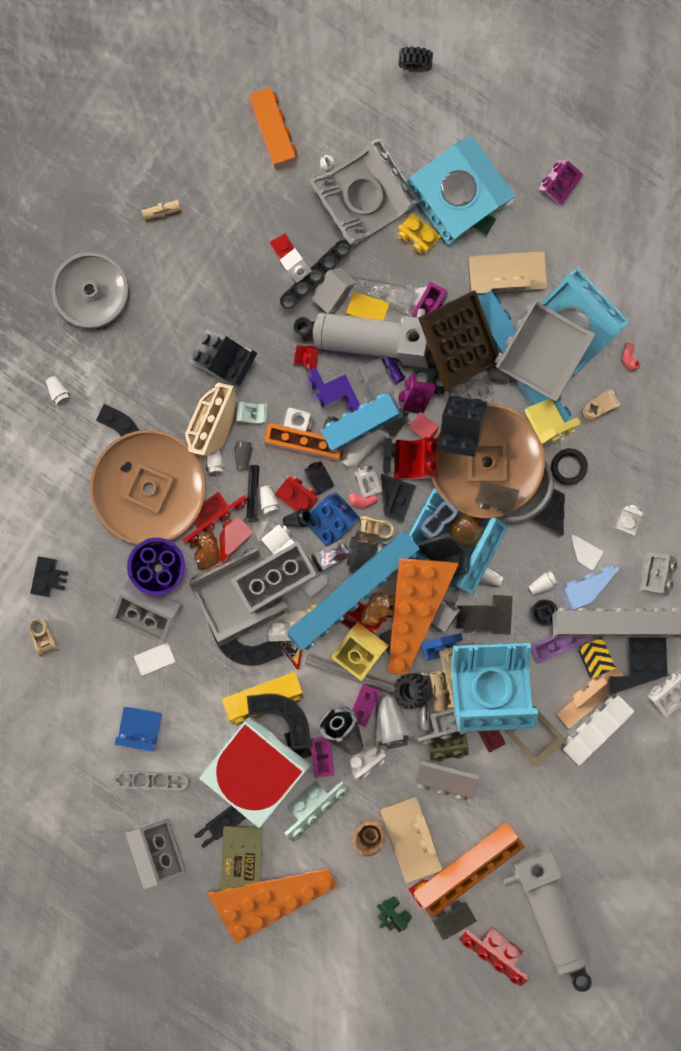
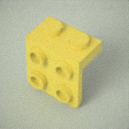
(548, 421)

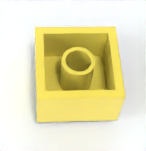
(359, 651)

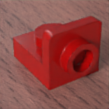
(282, 246)
(306, 356)

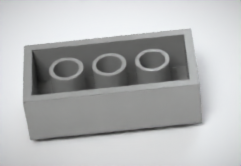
(275, 577)

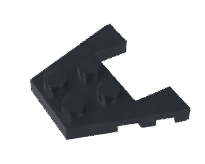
(646, 664)

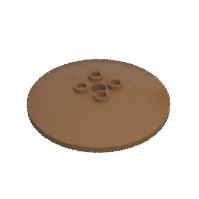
(156, 460)
(516, 464)

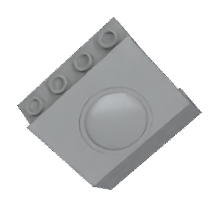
(365, 192)

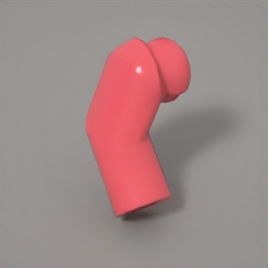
(628, 358)
(361, 502)

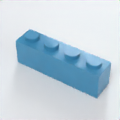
(361, 422)

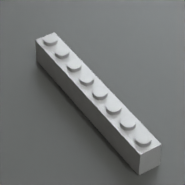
(617, 623)

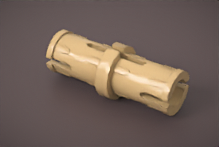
(161, 210)
(438, 691)

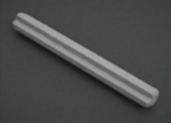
(342, 672)

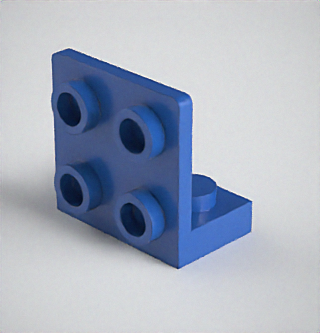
(332, 518)
(139, 729)

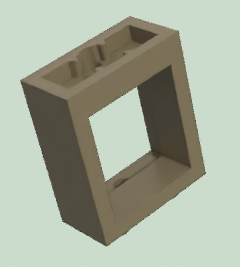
(548, 750)

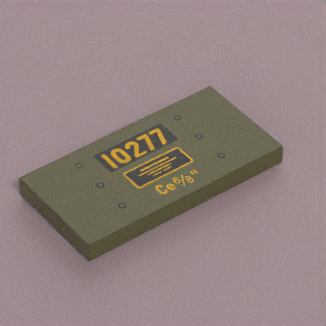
(240, 856)

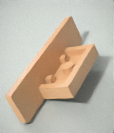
(586, 700)

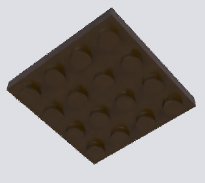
(459, 339)

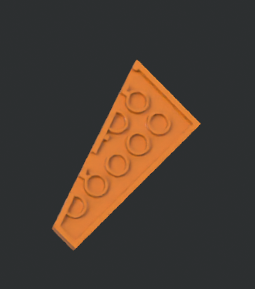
(417, 598)
(264, 902)

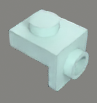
(251, 413)

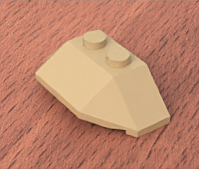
(212, 420)

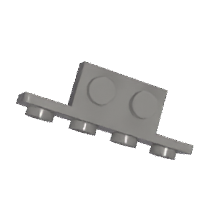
(444, 725)

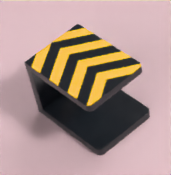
(596, 657)

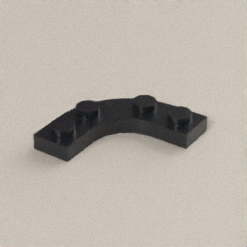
(119, 422)
(250, 655)
(288, 709)

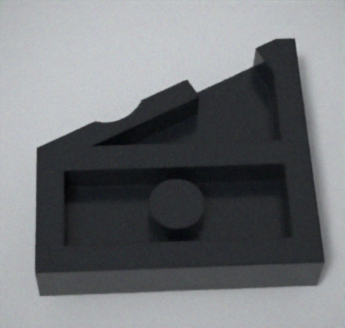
(396, 497)
(553, 514)

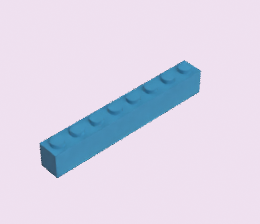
(501, 329)
(351, 591)

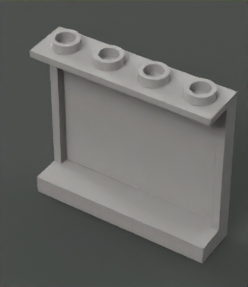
(544, 350)
(223, 604)

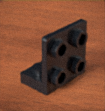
(446, 549)

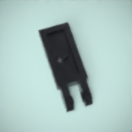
(228, 817)

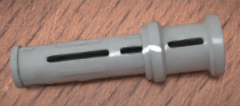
(425, 711)

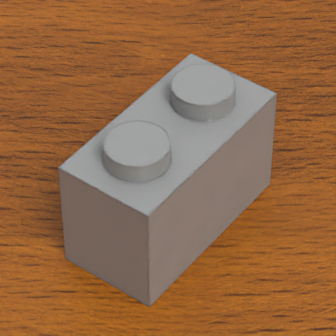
(333, 290)

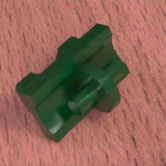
(390, 917)

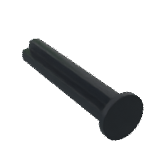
(252, 499)

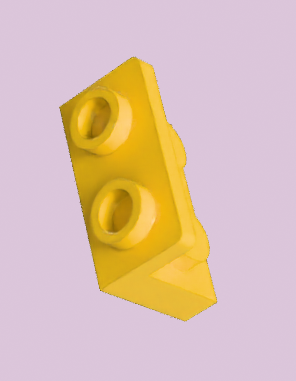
(419, 234)

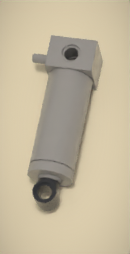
(368, 336)
(554, 915)

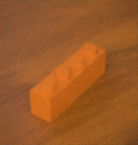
(272, 127)
(299, 441)

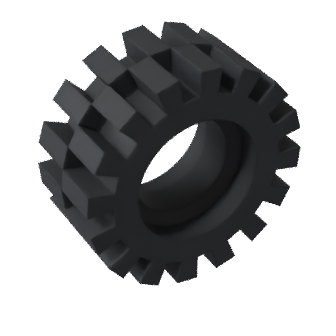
(415, 59)
(420, 691)

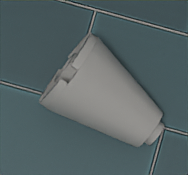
(391, 724)

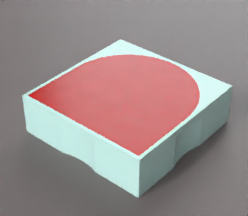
(254, 771)

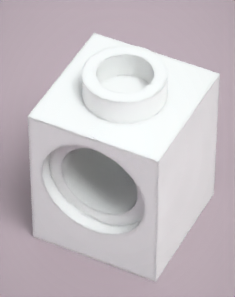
(295, 265)
(292, 414)

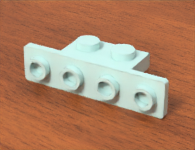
(313, 805)

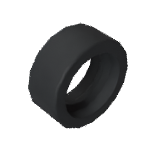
(569, 452)

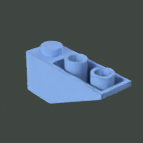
(586, 591)

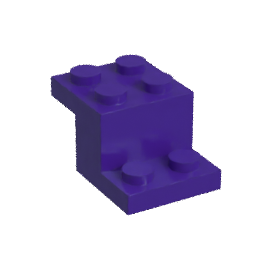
(333, 392)

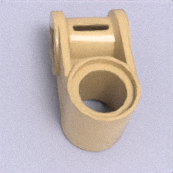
(603, 404)
(374, 527)
(42, 638)

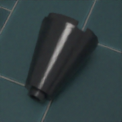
(342, 730)

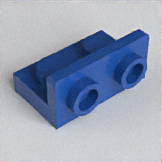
(432, 647)

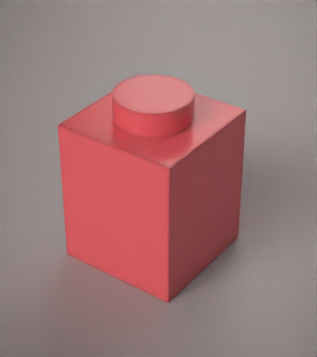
(423, 427)

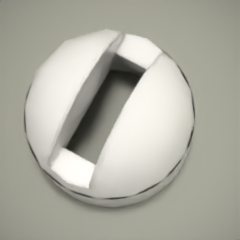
(323, 164)

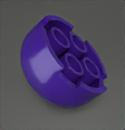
(146, 557)

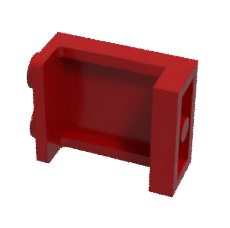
(416, 459)

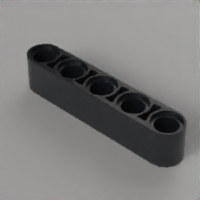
(320, 268)

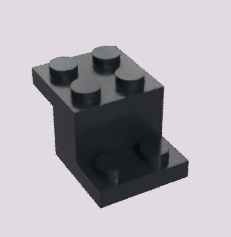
(222, 357)
(461, 426)

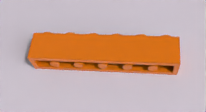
(469, 870)

